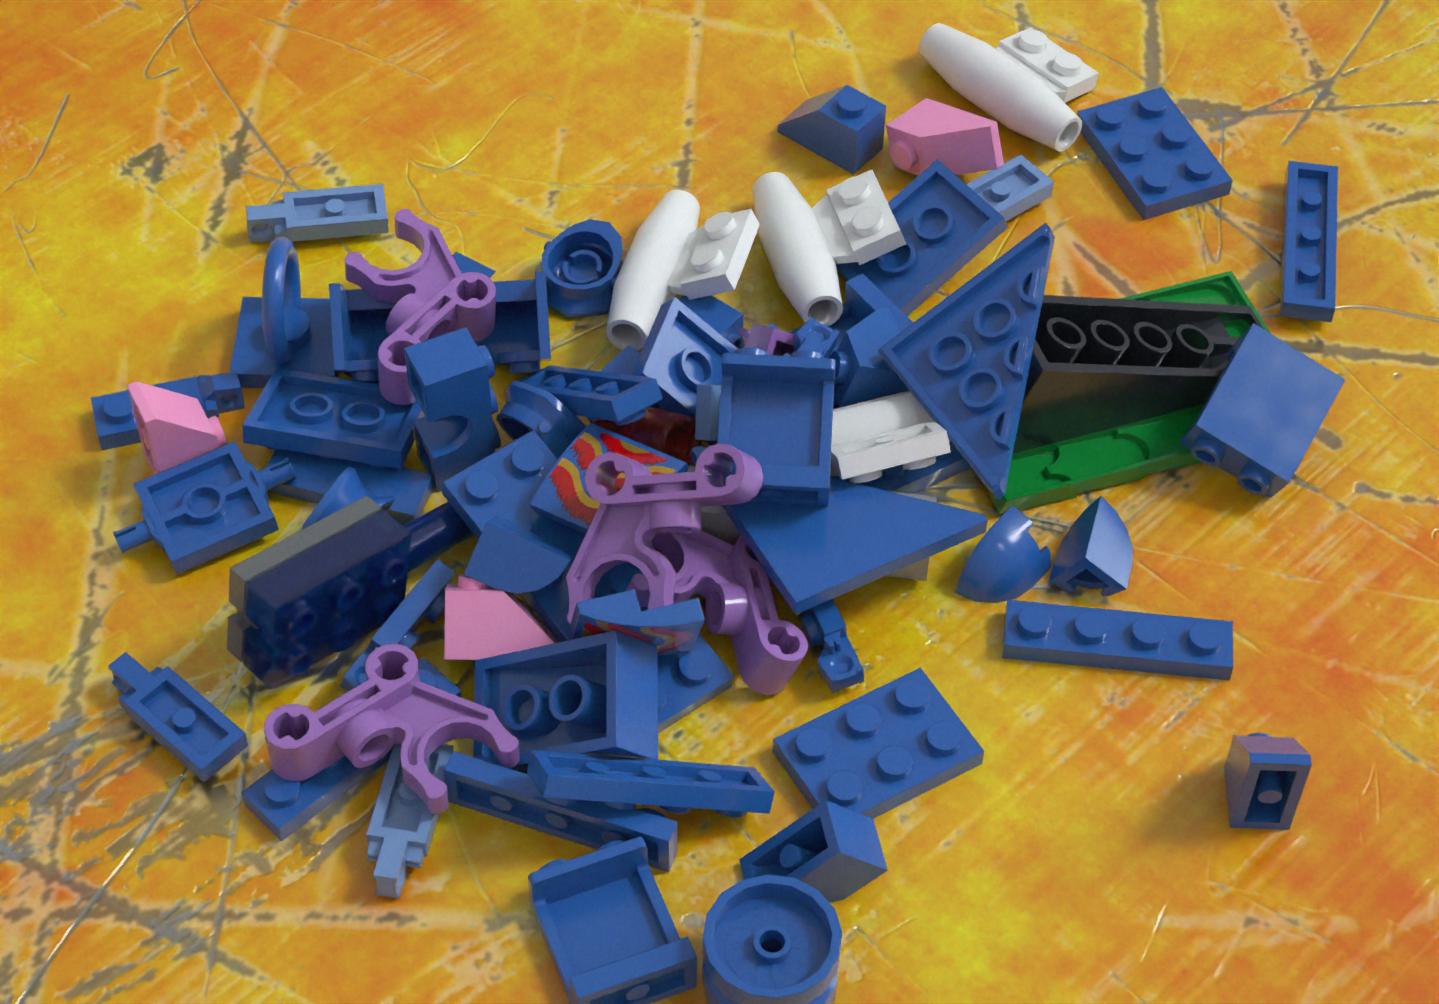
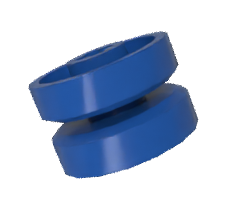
(771, 944)

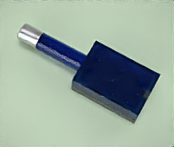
(329, 585)

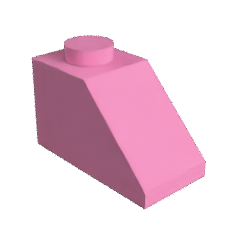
(943, 133)
(172, 426)
(488, 622)

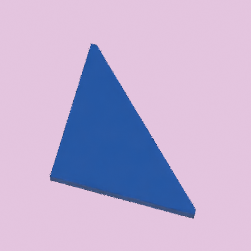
(974, 356)
(849, 543)

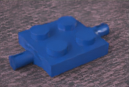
(205, 507)

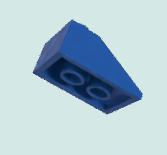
(574, 697)

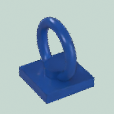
(281, 325)

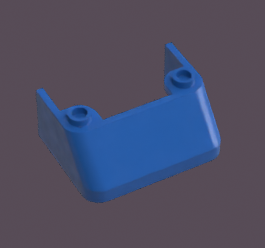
(517, 339)

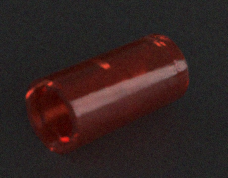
(660, 430)

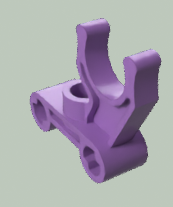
(429, 300)
(651, 506)
(736, 604)
(377, 715)

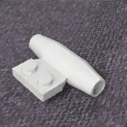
(1016, 83)
(808, 242)
(675, 259)
(883, 436)

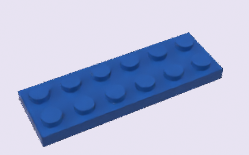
(504, 488)

